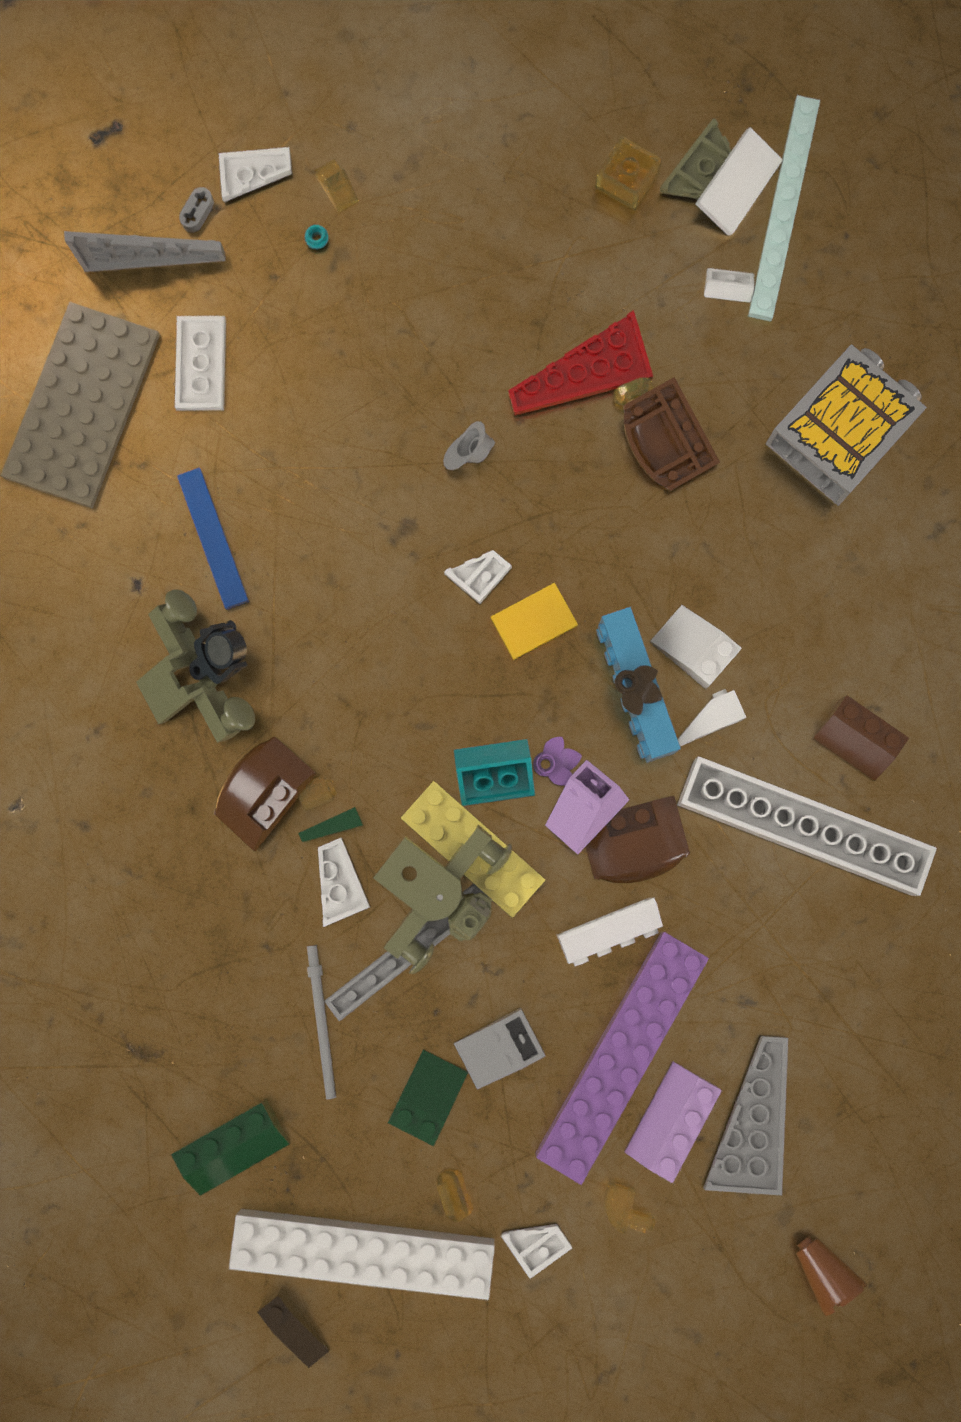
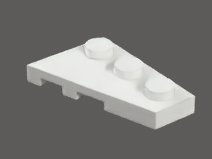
(340, 885)

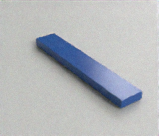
(213, 538)

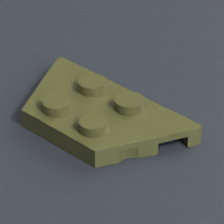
(699, 164)

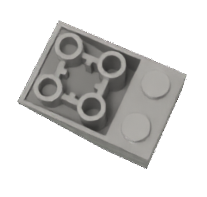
(499, 1049)

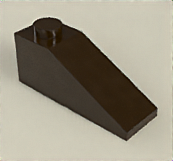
(292, 1328)

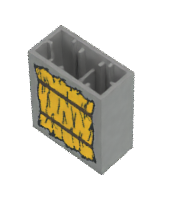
(846, 423)

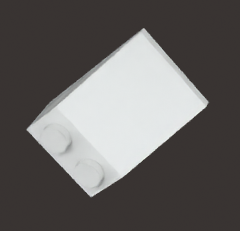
(695, 646)

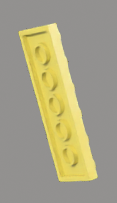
(448, 826)

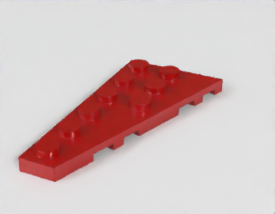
(587, 370)

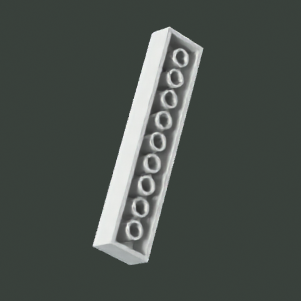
(807, 826)
(362, 1254)

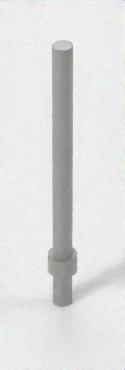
(315, 972)

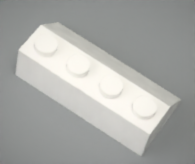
(609, 930)

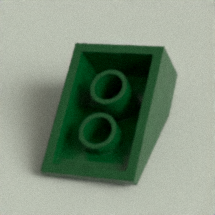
(428, 1097)

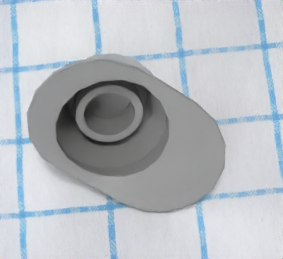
(470, 447)

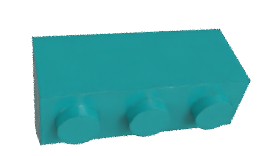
(494, 772)

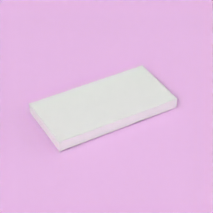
(739, 181)
(200, 363)

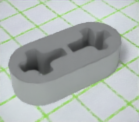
(193, 208)

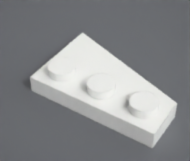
(252, 169)

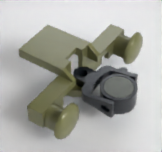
(214, 650)

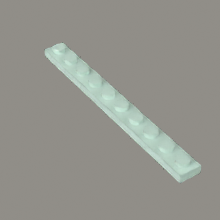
(784, 208)

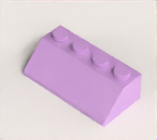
(672, 1121)

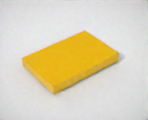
(534, 621)

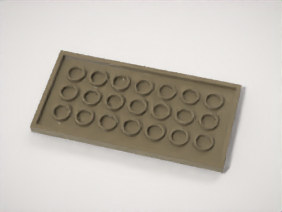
(80, 405)

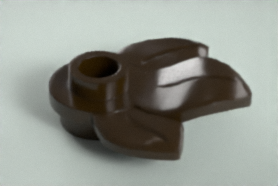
(640, 691)

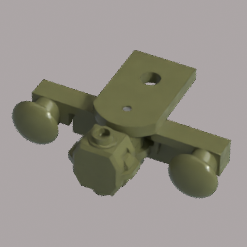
(438, 893)

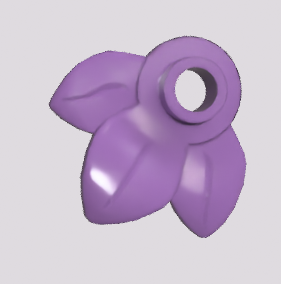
(560, 761)

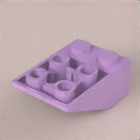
(585, 806)

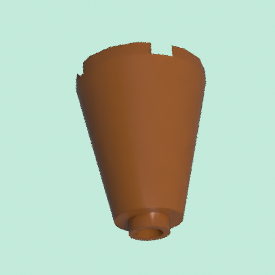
(828, 1275)

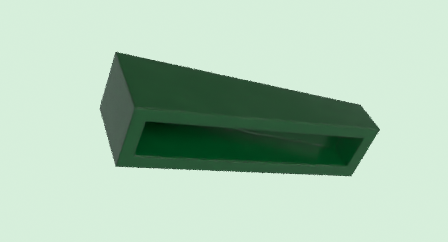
(340, 823)

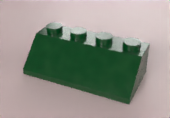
(230, 1148)

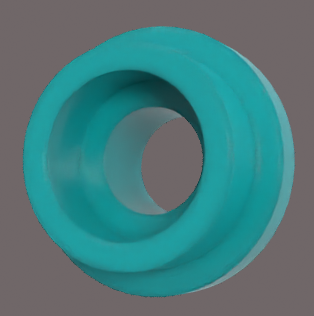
(313, 231)

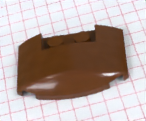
(667, 436)
(261, 790)
(639, 843)

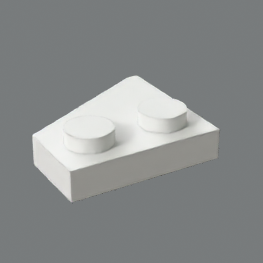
(479, 575)
(537, 1246)

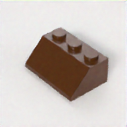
(860, 737)

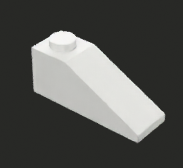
(716, 715)

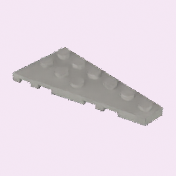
(114, 252)
(754, 1137)

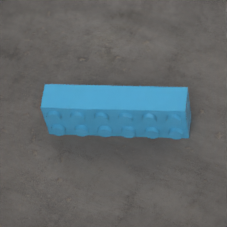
(627, 652)

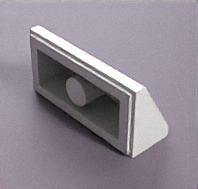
(729, 285)

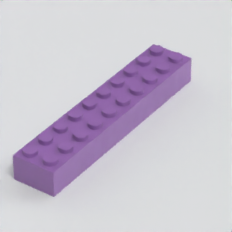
(621, 1057)

